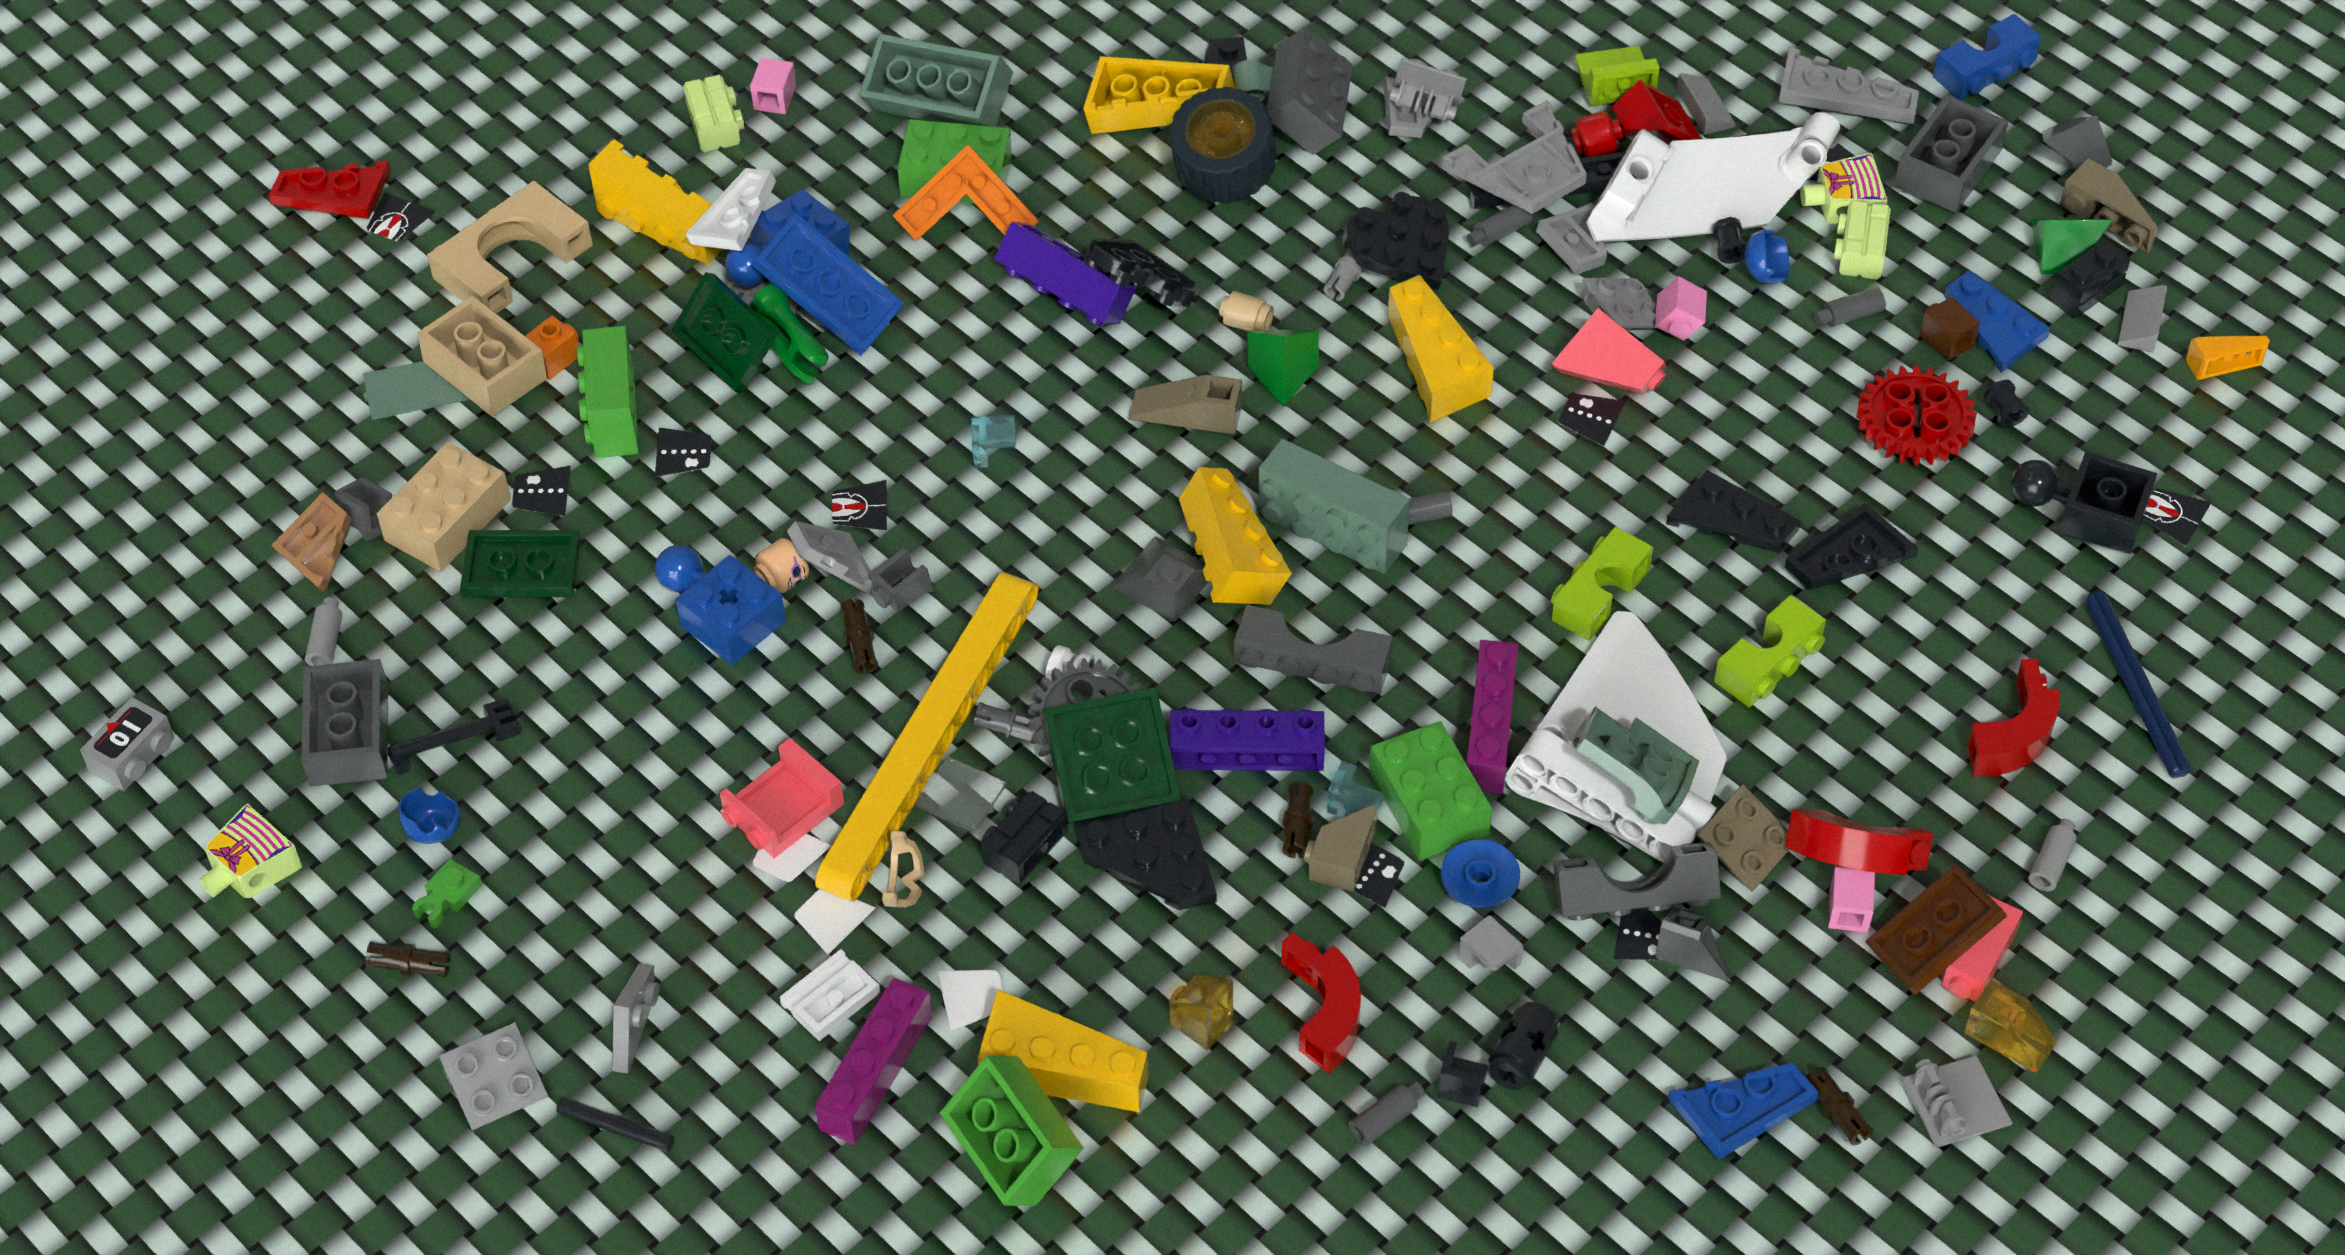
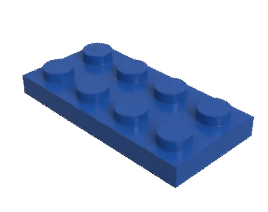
(828, 284)

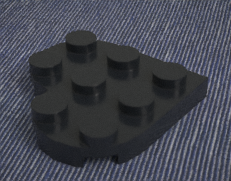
(1402, 240)
(1135, 264)

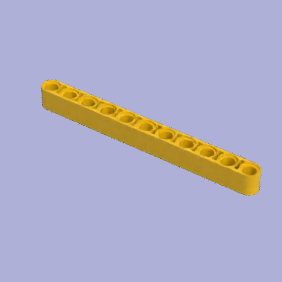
(926, 737)

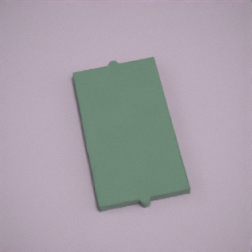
(407, 390)

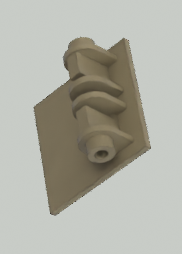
(1746, 837)

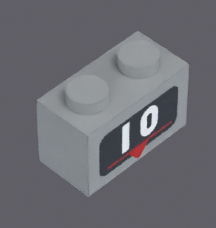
(127, 744)

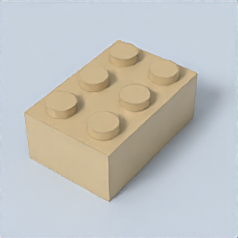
(482, 355)
(442, 504)

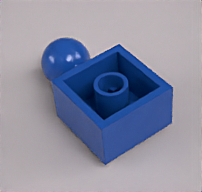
(771, 221)
(724, 608)

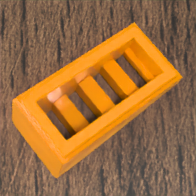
(2225, 354)

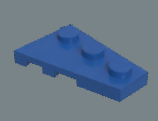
(1744, 1108)

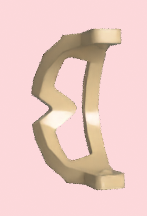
(900, 845)

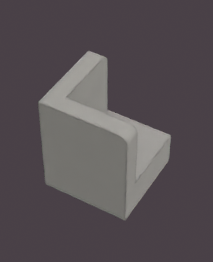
(1491, 945)

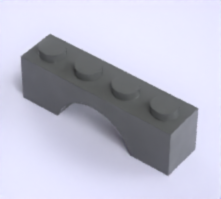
(1354, 662)
(1686, 876)

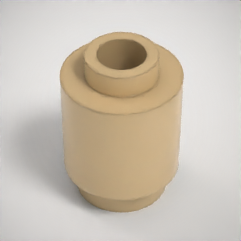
(1246, 312)

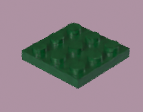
(1111, 755)

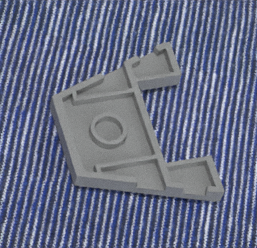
(1531, 174)

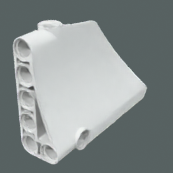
(1626, 679)

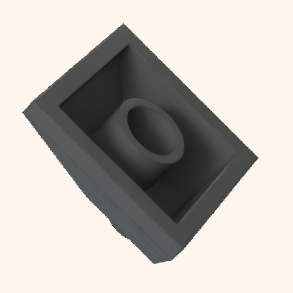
(1163, 579)

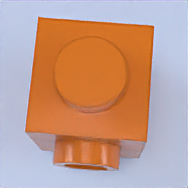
(557, 343)

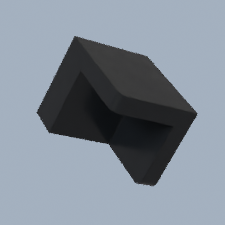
(1461, 1078)

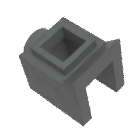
(362, 502)
(898, 582)

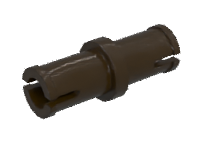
(859, 636)
(1297, 819)
(408, 959)
(1839, 1106)

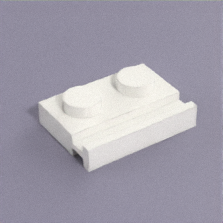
(830, 995)

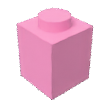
(773, 86)
(1681, 308)
(1851, 899)

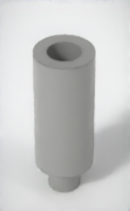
(324, 633)
(2053, 856)

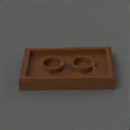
(1936, 929)

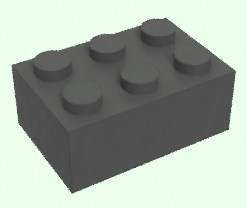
(1309, 90)
(1951, 153)
(345, 722)

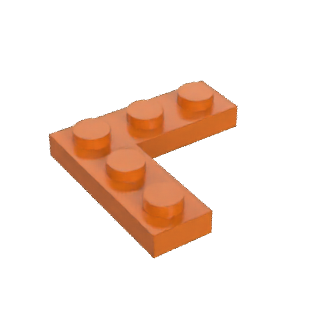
(961, 177)

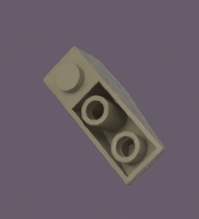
(2102, 194)
(1193, 403)

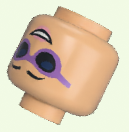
(781, 565)

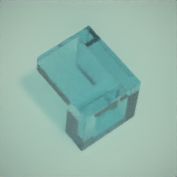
(991, 433)
(1348, 797)

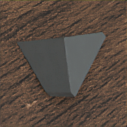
(2079, 140)
(1690, 943)

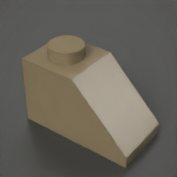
(1342, 849)

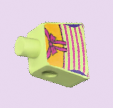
(1844, 182)
(248, 856)

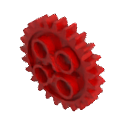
(1889, 415)

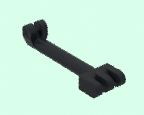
(498, 719)

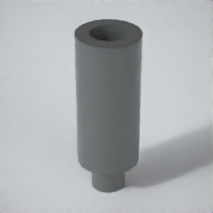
(1499, 225)
(1851, 307)
(1430, 507)
(1385, 1113)

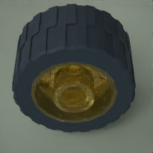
(1223, 144)

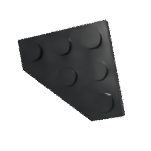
(1152, 852)

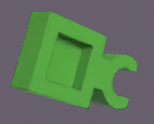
(447, 888)

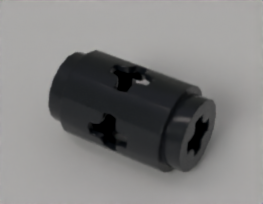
(1523, 1045)

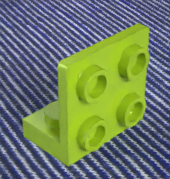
(1613, 72)

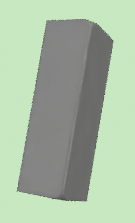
(1704, 104)
(2142, 318)

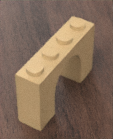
(526, 215)

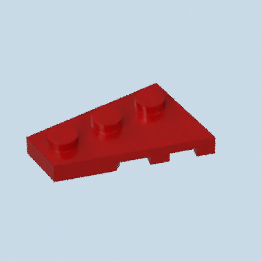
(335, 192)

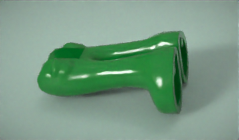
(775, 307)

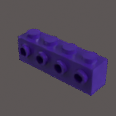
(1063, 272)
(1247, 740)

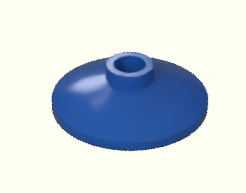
(1480, 861)

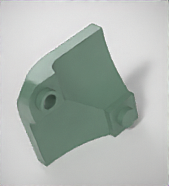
(1641, 759)

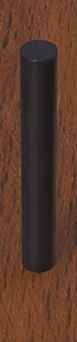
(615, 1124)

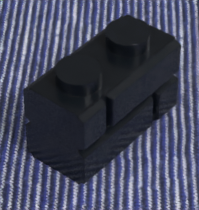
(2089, 279)
(1023, 837)

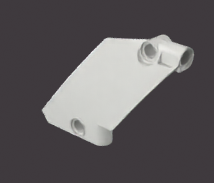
(1700, 181)

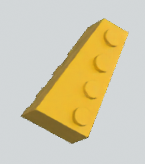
(1146, 92)
(646, 202)
(1438, 351)
(1232, 540)
(1066, 1055)

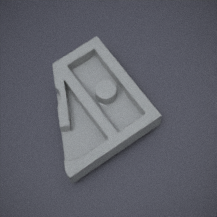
(1405, 121)
(1572, 239)
(832, 552)
(631, 1014)

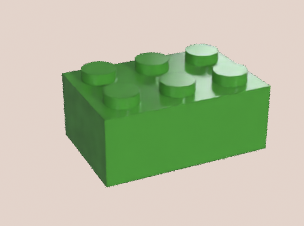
(934, 144)
(608, 391)
(1430, 790)
(1011, 1130)

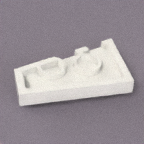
(734, 213)

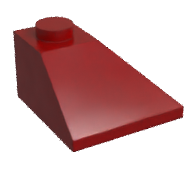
(1655, 112)

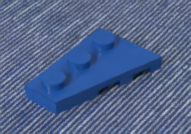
(2004, 325)

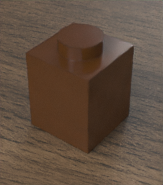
(1949, 328)

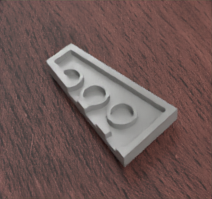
(1829, 88)

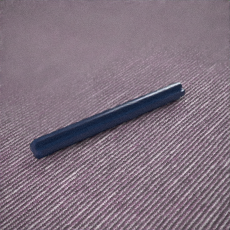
(2138, 685)

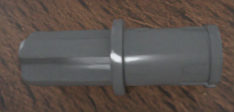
(1003, 721)

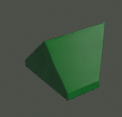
(2064, 240)
(1283, 359)

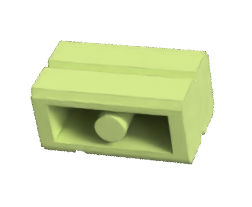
(712, 113)
(1863, 239)

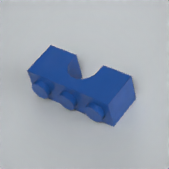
(2008, 48)

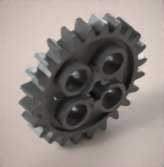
(1059, 693)

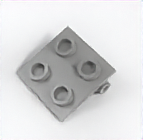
(1429, 83)
(1622, 301)
(493, 1076)
(1955, 1100)

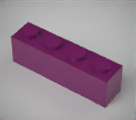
(1492, 714)
(873, 1061)

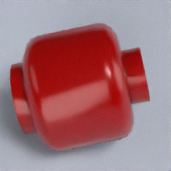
(1596, 134)

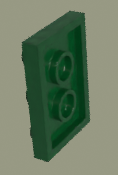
(724, 331)
(520, 563)

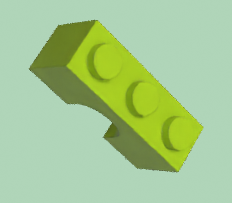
(1614, 561)
(1754, 671)

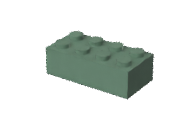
(935, 82)
(1333, 506)

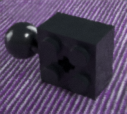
(2100, 506)

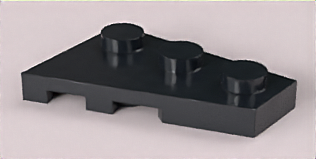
(1729, 510)
(1850, 548)

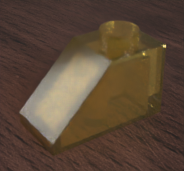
(1203, 1009)
(2010, 1026)

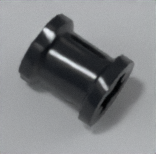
(1729, 238)
(2006, 403)

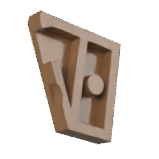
(315, 540)

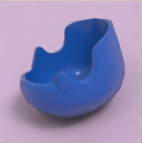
(1767, 257)
(428, 817)

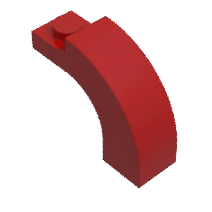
(2015, 743)
(1857, 844)
(1334, 1028)

